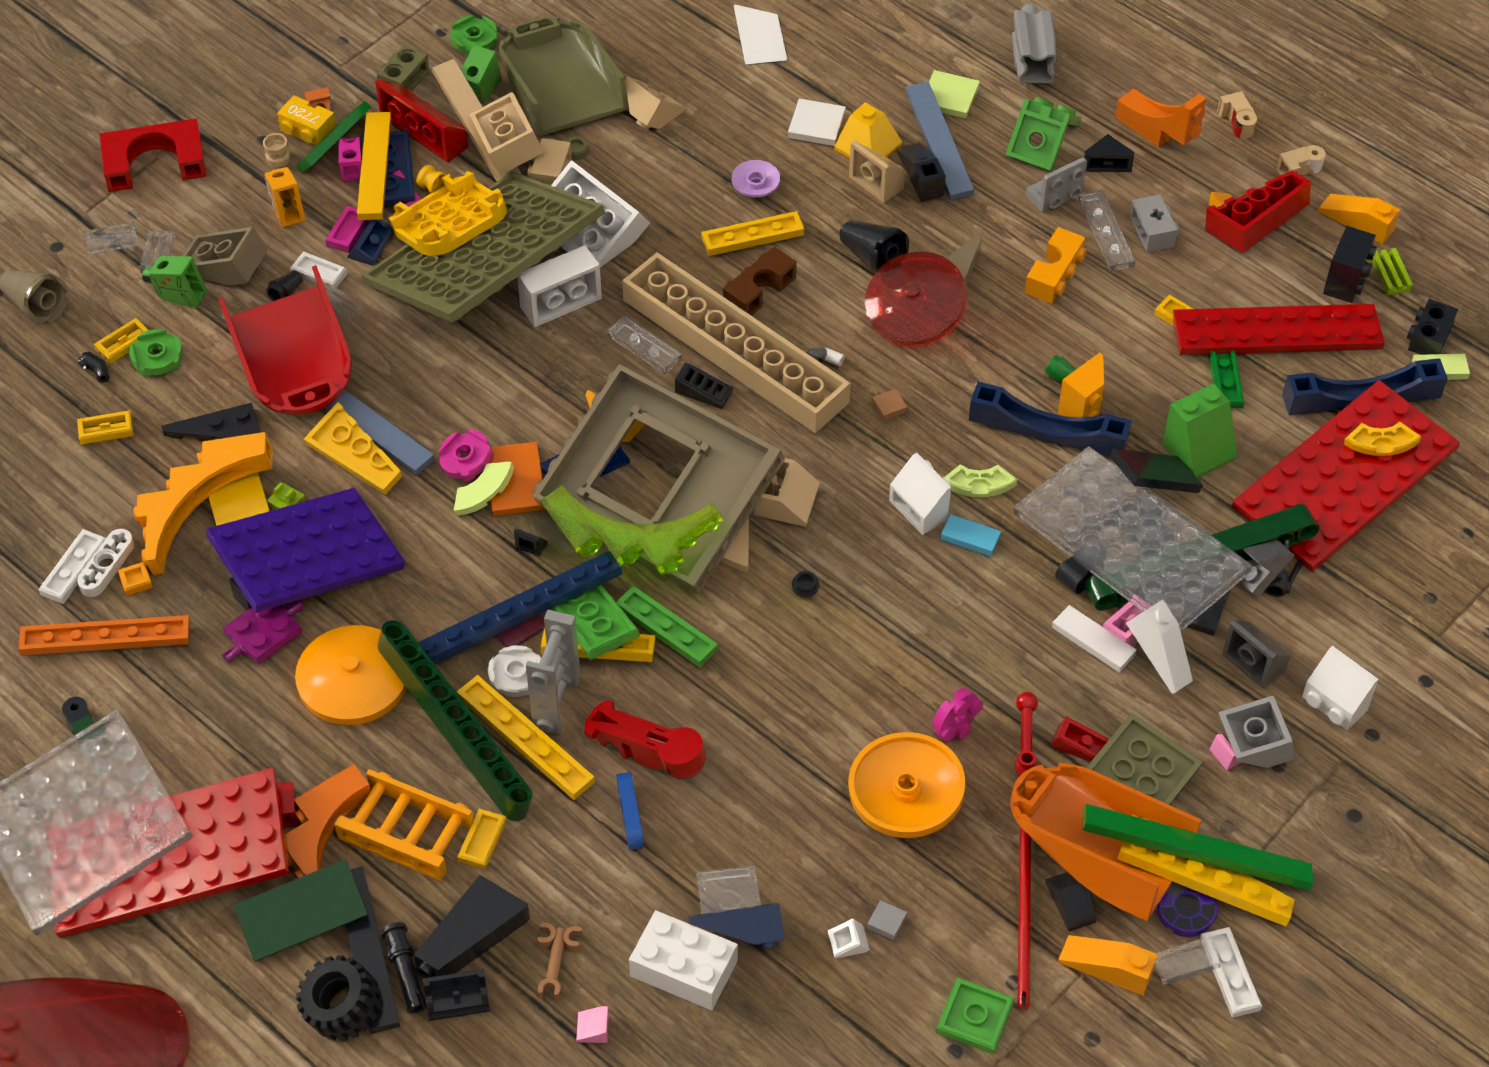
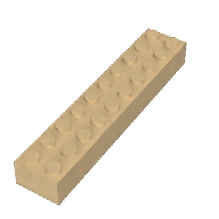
(736, 342)

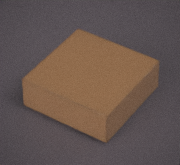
(889, 404)

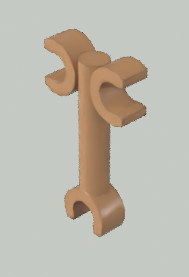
(557, 939)

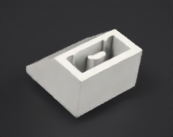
(921, 494)

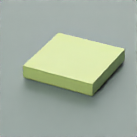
(954, 93)

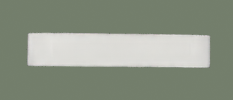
(105, 551)

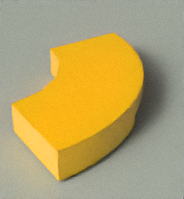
(1382, 441)

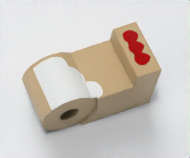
(1302, 160)

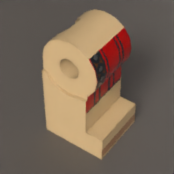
(1239, 113)

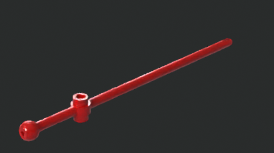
(1026, 704)

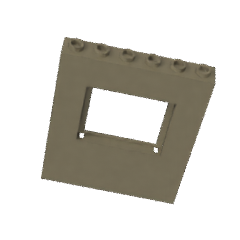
(728, 473)

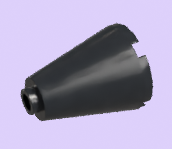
(874, 242)

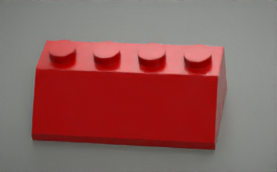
(423, 122)

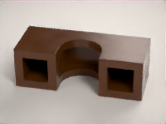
(771, 270)

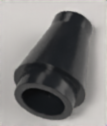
(284, 285)

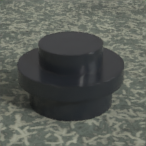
(805, 584)

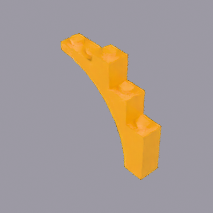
(190, 485)

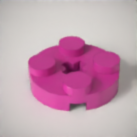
(471, 465)
(955, 717)

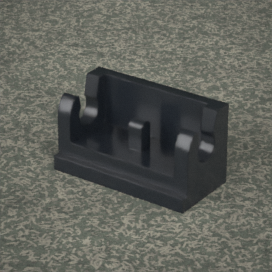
(456, 995)

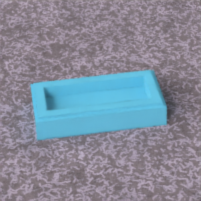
(970, 535)

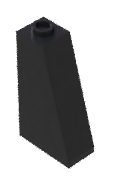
(471, 928)

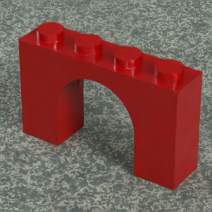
(124, 146)

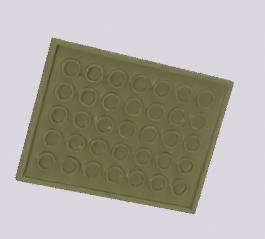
(455, 282)

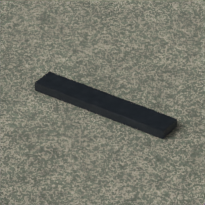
(368, 952)

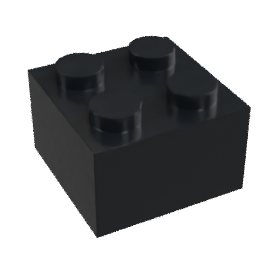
(1350, 264)

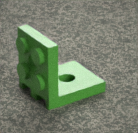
(1050, 122)

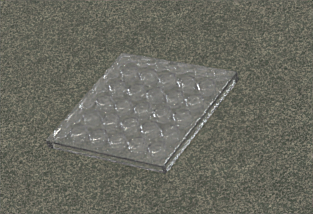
(83, 822)

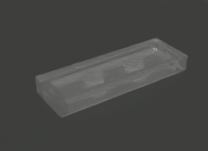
(644, 344)

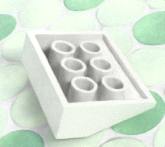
(613, 230)

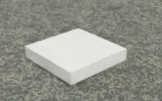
(816, 122)

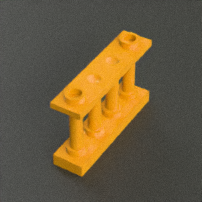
(404, 851)

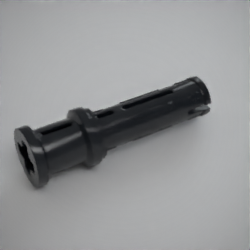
(401, 956)

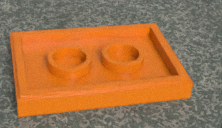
(527, 473)

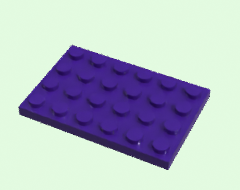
(305, 549)

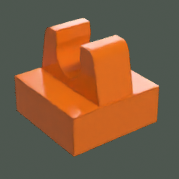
(318, 97)

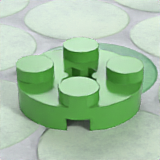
(483, 28)
(157, 364)

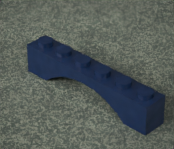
(1315, 393)
(1000, 409)

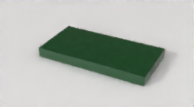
(300, 910)

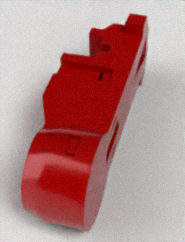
(657, 747)

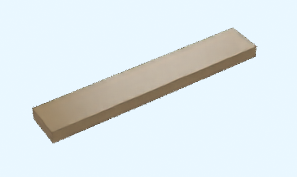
(465, 102)

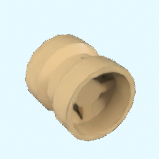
(276, 150)

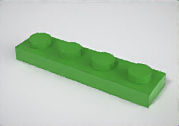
(667, 627)

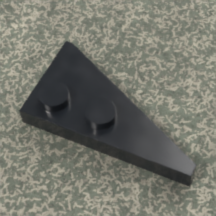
(216, 425)

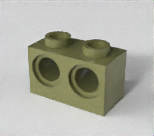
(405, 68)

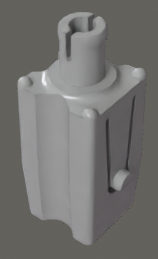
(1036, 42)

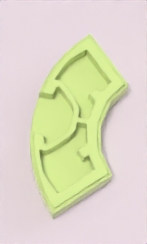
(490, 482)
(980, 483)

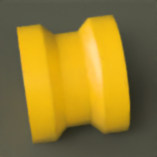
(430, 178)

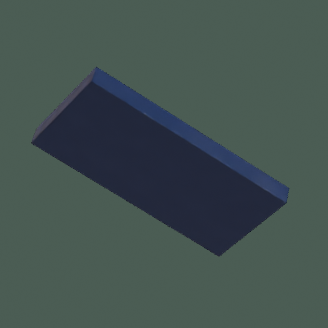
(399, 158)

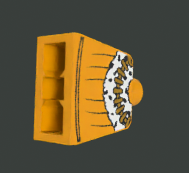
(281, 188)

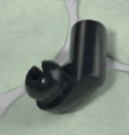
(90, 359)

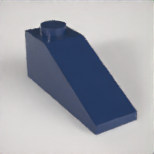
(750, 924)

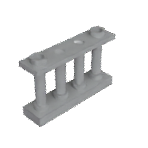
(556, 670)

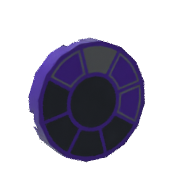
(1186, 911)

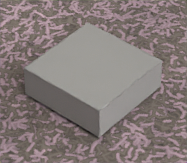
(887, 920)

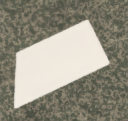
(759, 35)

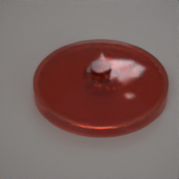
(916, 299)

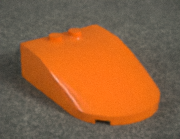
(1050, 810)

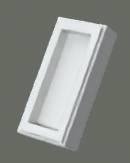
(328, 271)

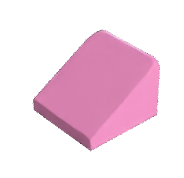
(593, 1025)

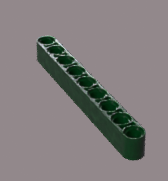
(1292, 524)
(455, 721)

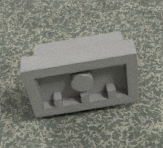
(1058, 186)

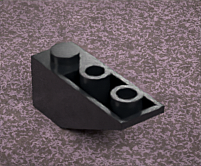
(923, 171)

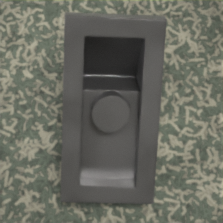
(1267, 564)

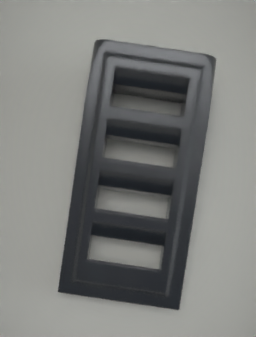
(696, 375)

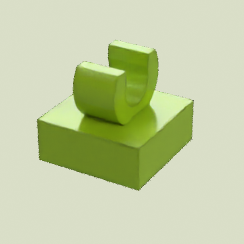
(284, 496)

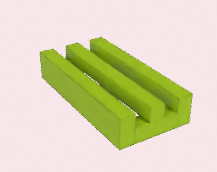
(1401, 280)

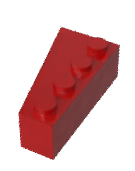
(1258, 212)

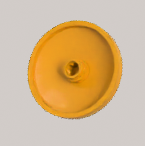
(347, 678)
(906, 785)

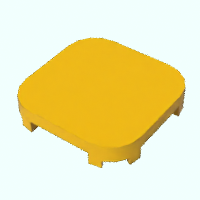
(448, 215)

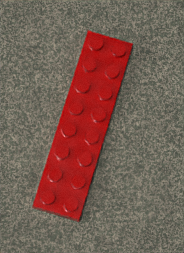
(1277, 329)

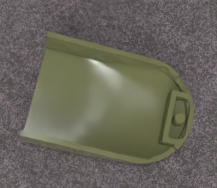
(561, 74)

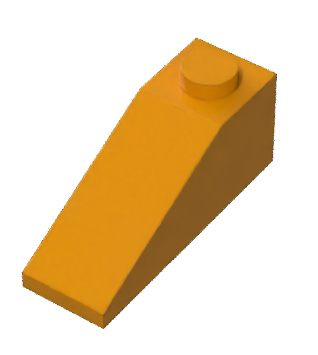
(1362, 213)
(1110, 961)

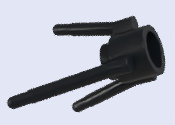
(1282, 584)

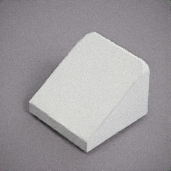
(848, 939)

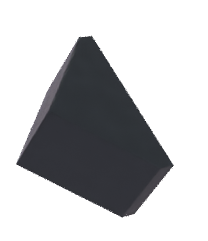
(1109, 156)
(1072, 901)

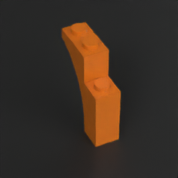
(1161, 121)
(317, 817)

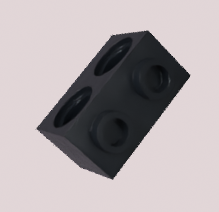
(1432, 328)

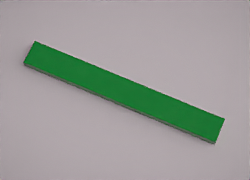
(1197, 847)

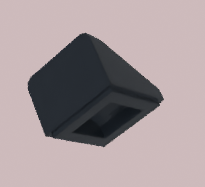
(529, 542)

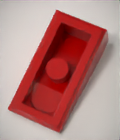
(1077, 739)

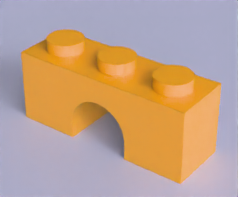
(1049, 280)

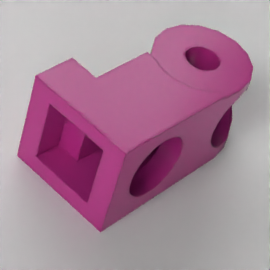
(350, 159)

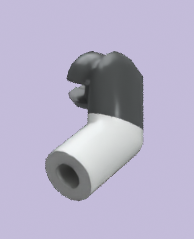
(827, 355)

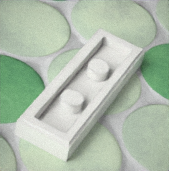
(65, 574)
(1094, 638)
(1233, 975)

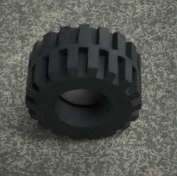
(324, 983)

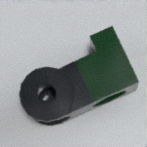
(77, 714)

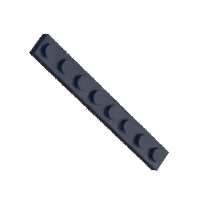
(521, 607)

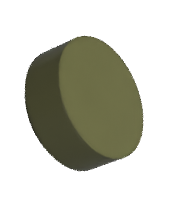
(579, 147)

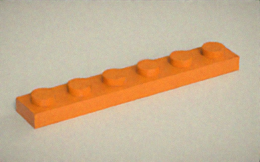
(104, 635)

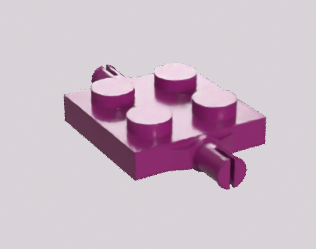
(262, 632)

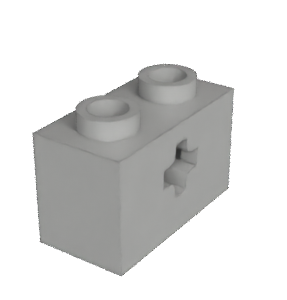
(1154, 223)

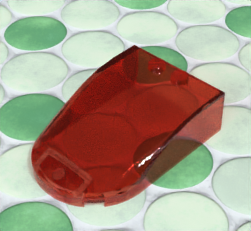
(89, 1024)

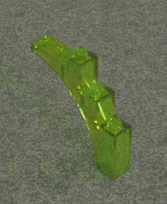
(627, 541)

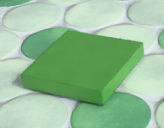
(975, 1015)

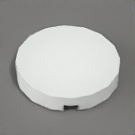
(508, 670)

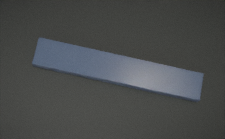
(939, 139)
(386, 435)

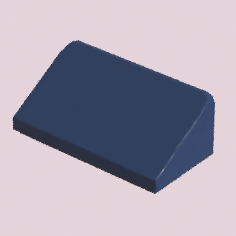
(371, 242)

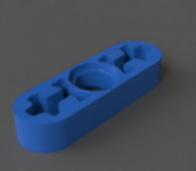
(630, 811)

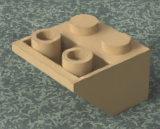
(789, 495)

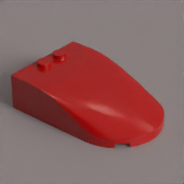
(293, 351)

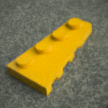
(351, 448)

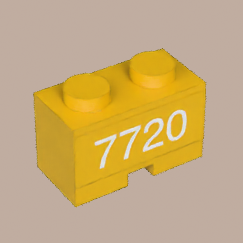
(304, 121)

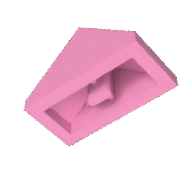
(1118, 626)

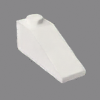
(1163, 644)

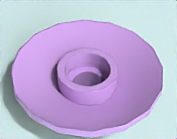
(755, 178)

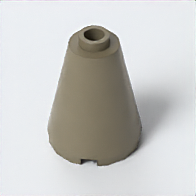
(35, 294)

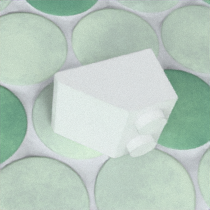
(1340, 688)

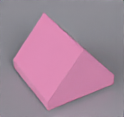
(1223, 751)

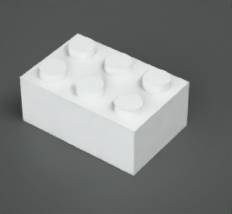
(559, 286)
(683, 960)

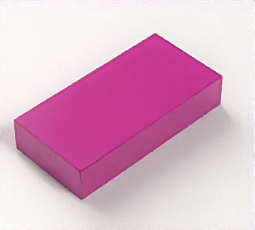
(346, 230)

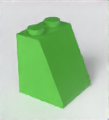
(1201, 431)

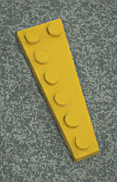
(1217, 882)

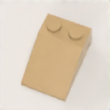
(506, 133)

